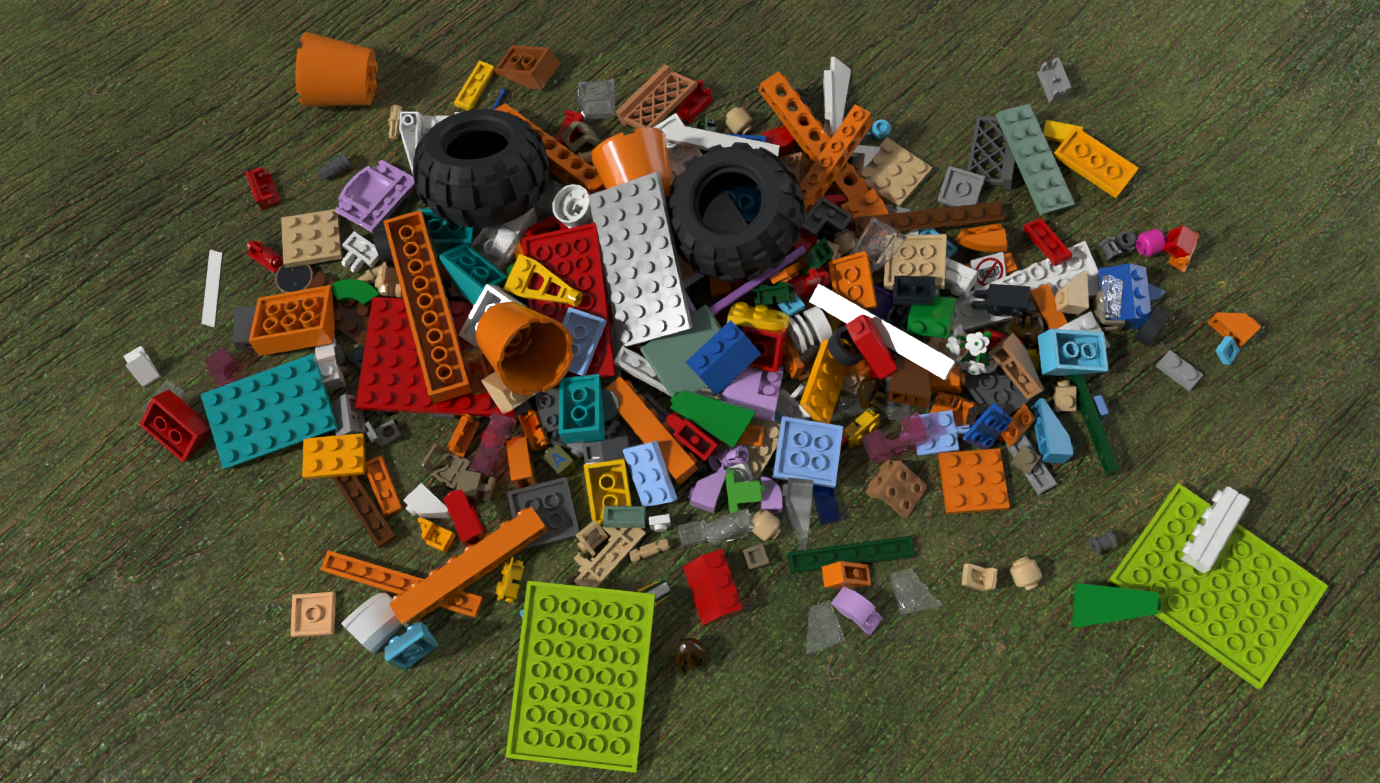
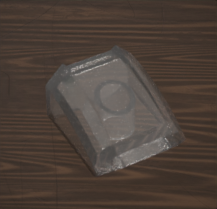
(597, 99)
(880, 243)
(496, 245)

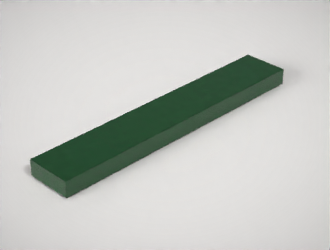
(1094, 425)
(860, 553)

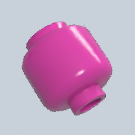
(1151, 242)

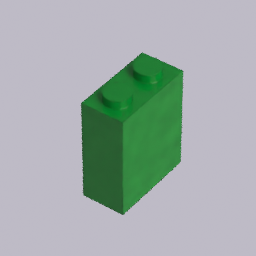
(932, 319)

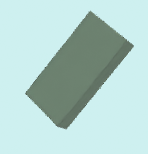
(624, 516)

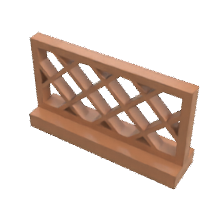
(650, 93)

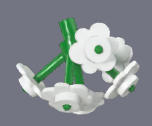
(977, 345)

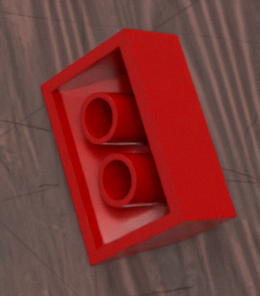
(175, 425)
(712, 588)

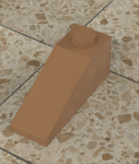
(1017, 364)

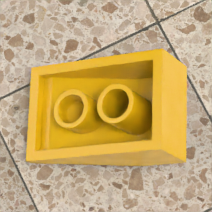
(607, 486)

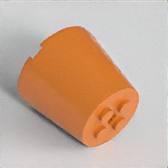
(334, 72)
(632, 157)
(524, 347)

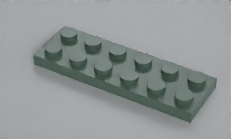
(1035, 159)

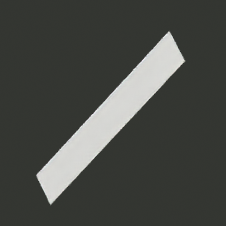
(211, 288)

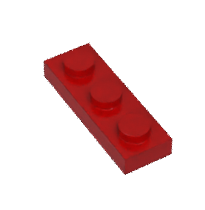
(1048, 242)

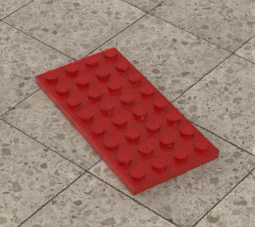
(576, 260)

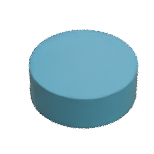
(881, 129)

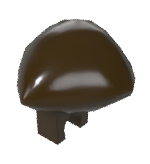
(1028, 327)
(871, 392)
(691, 655)

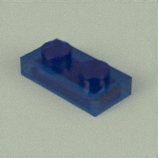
(825, 505)

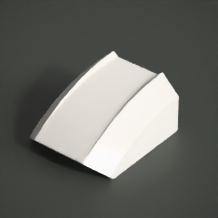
(373, 622)

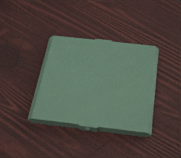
(670, 353)

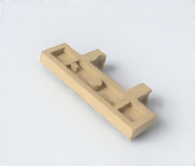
(599, 568)

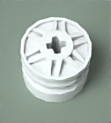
(573, 206)
(810, 330)

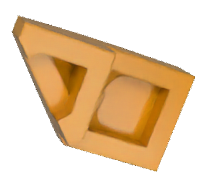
(436, 536)

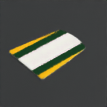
(659, 588)

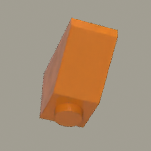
(1235, 325)
(846, 575)

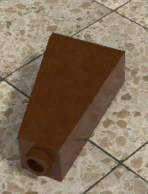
(910, 382)

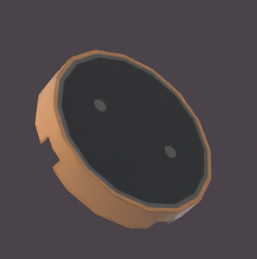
(293, 278)

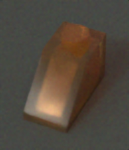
(475, 368)

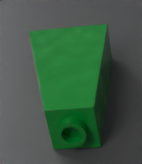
(716, 416)
(1107, 604)

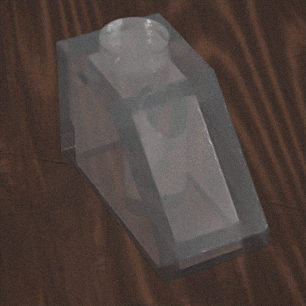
(729, 527)

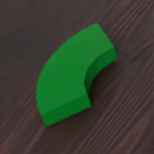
(354, 290)

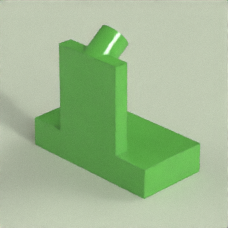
(742, 491)

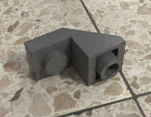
(605, 449)

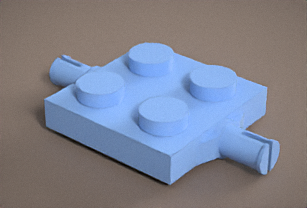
(942, 433)

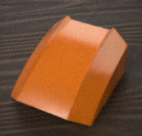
(984, 238)

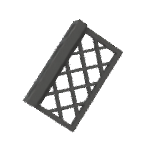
(1007, 164)

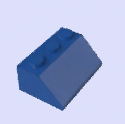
(1135, 293)
(723, 358)

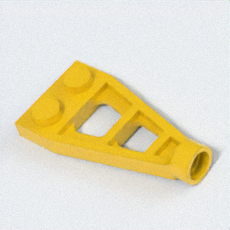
(521, 275)

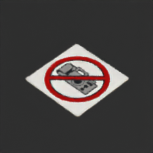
(989, 269)

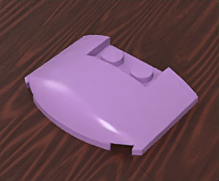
(374, 195)
(755, 390)

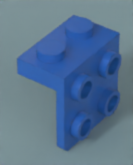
(988, 427)

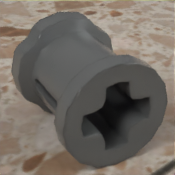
(1110, 249)
(1103, 543)

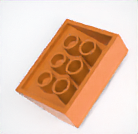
(293, 321)

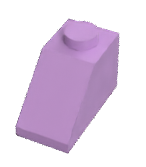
(708, 491)

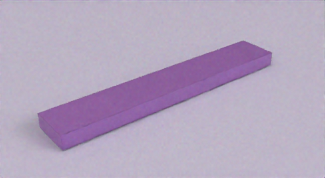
(752, 284)

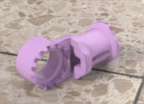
(725, 455)

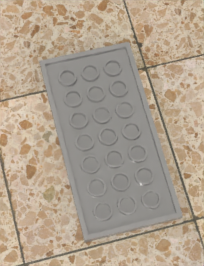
(640, 261)

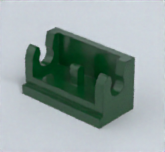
(816, 256)

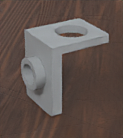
(377, 434)

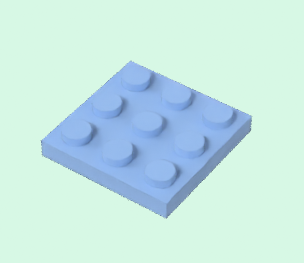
(808, 451)

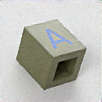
(558, 461)

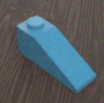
(1051, 436)

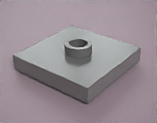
(960, 187)

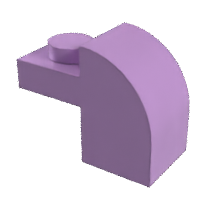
(771, 497)
(858, 609)

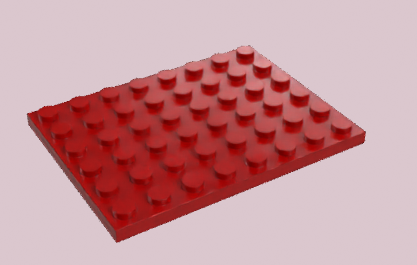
(392, 369)

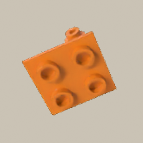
(958, 405)

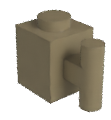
(473, 485)

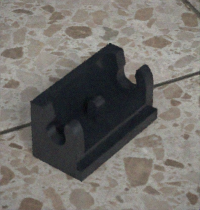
(914, 290)

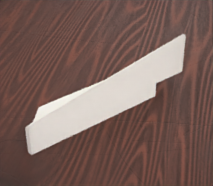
(834, 94)

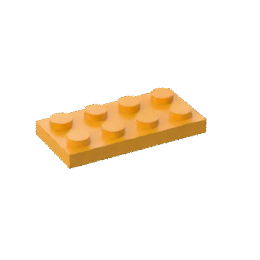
(1095, 162)
(823, 386)

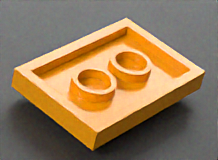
(333, 456)

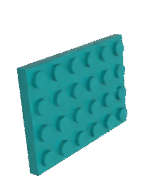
(269, 411)

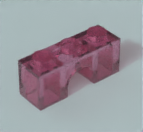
(222, 366)
(912, 434)
(489, 450)

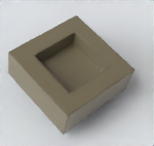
(1025, 459)
(755, 557)

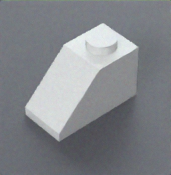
(425, 504)

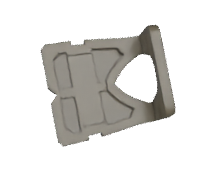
(589, 136)
(1095, 306)
(450, 473)

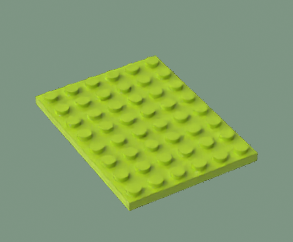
(1236, 611)
(581, 676)

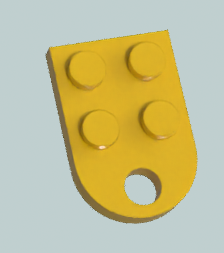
(757, 317)

